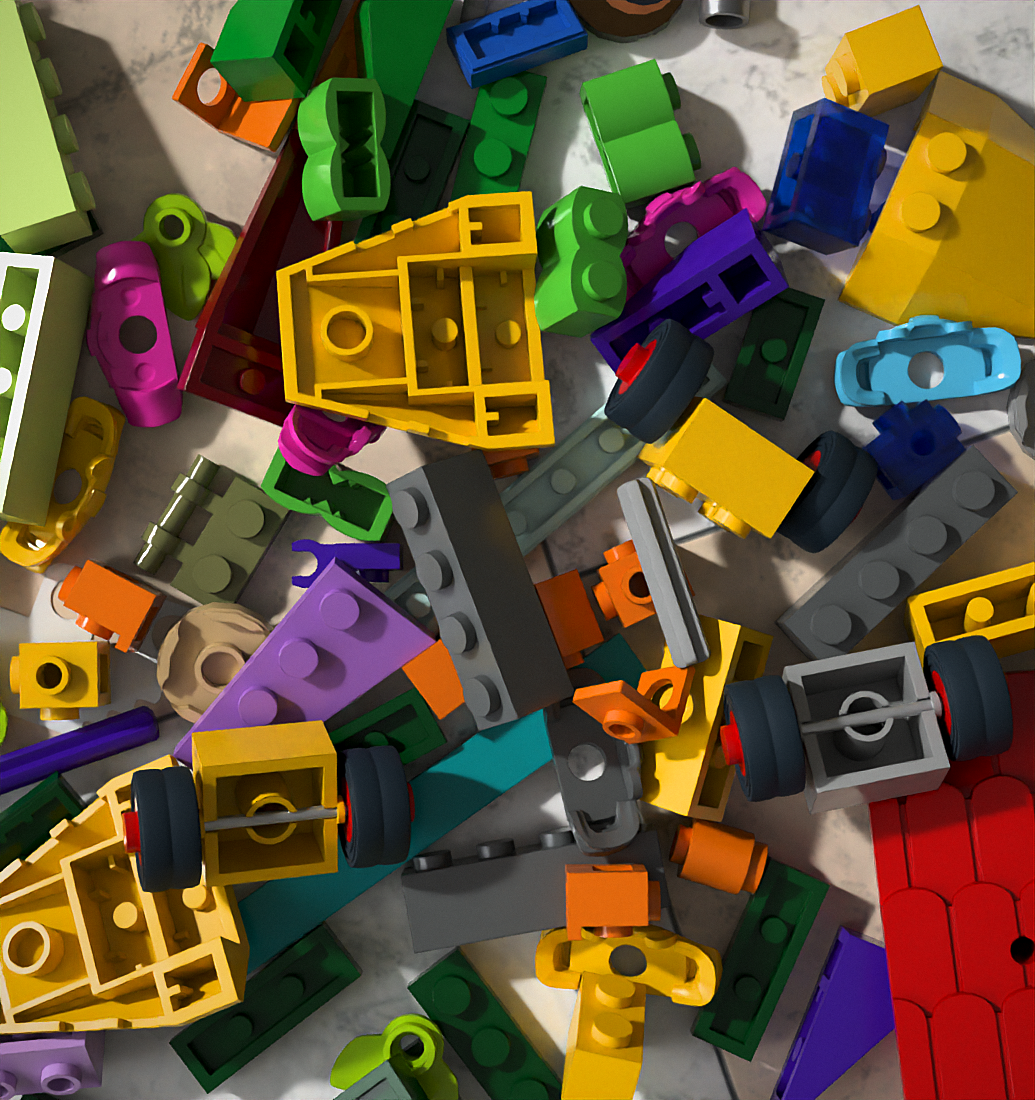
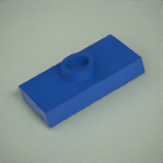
(515, 40)

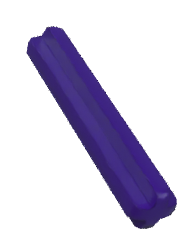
(77, 748)

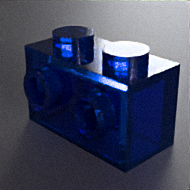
(827, 177)

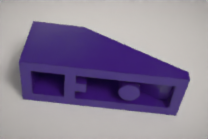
(700, 288)
(843, 1017)

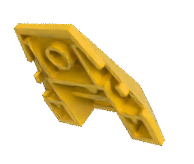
(956, 219)
(425, 327)
(97, 950)

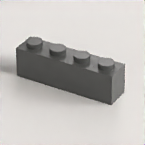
(896, 557)
(479, 589)
(506, 887)

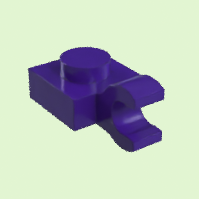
(368, 560)

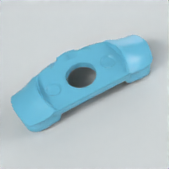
(972, 359)

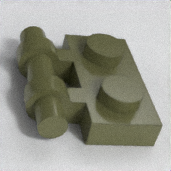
(229, 545)

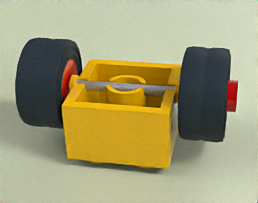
(723, 462)
(267, 809)

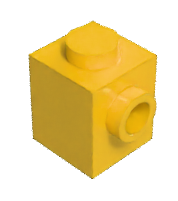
(62, 677)

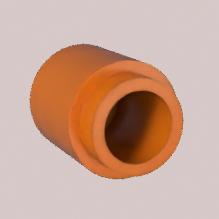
(718, 856)

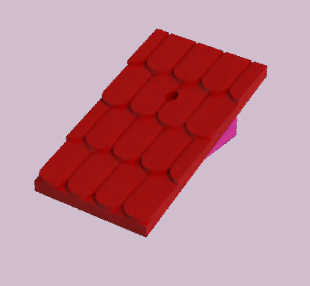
(951, 903)

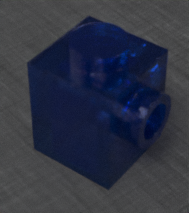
(912, 445)

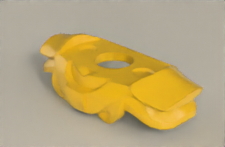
(91, 449)
(674, 968)

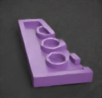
(318, 657)

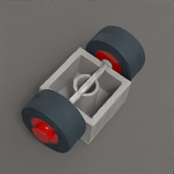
(867, 723)

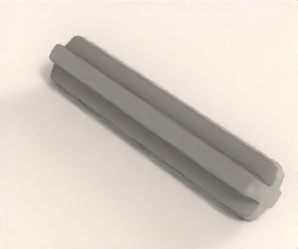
(663, 572)

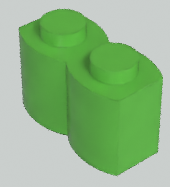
(639, 134)
(342, 136)
(581, 262)
(345, 499)

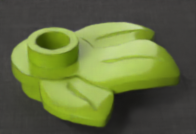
(188, 261)
(371, 1050)

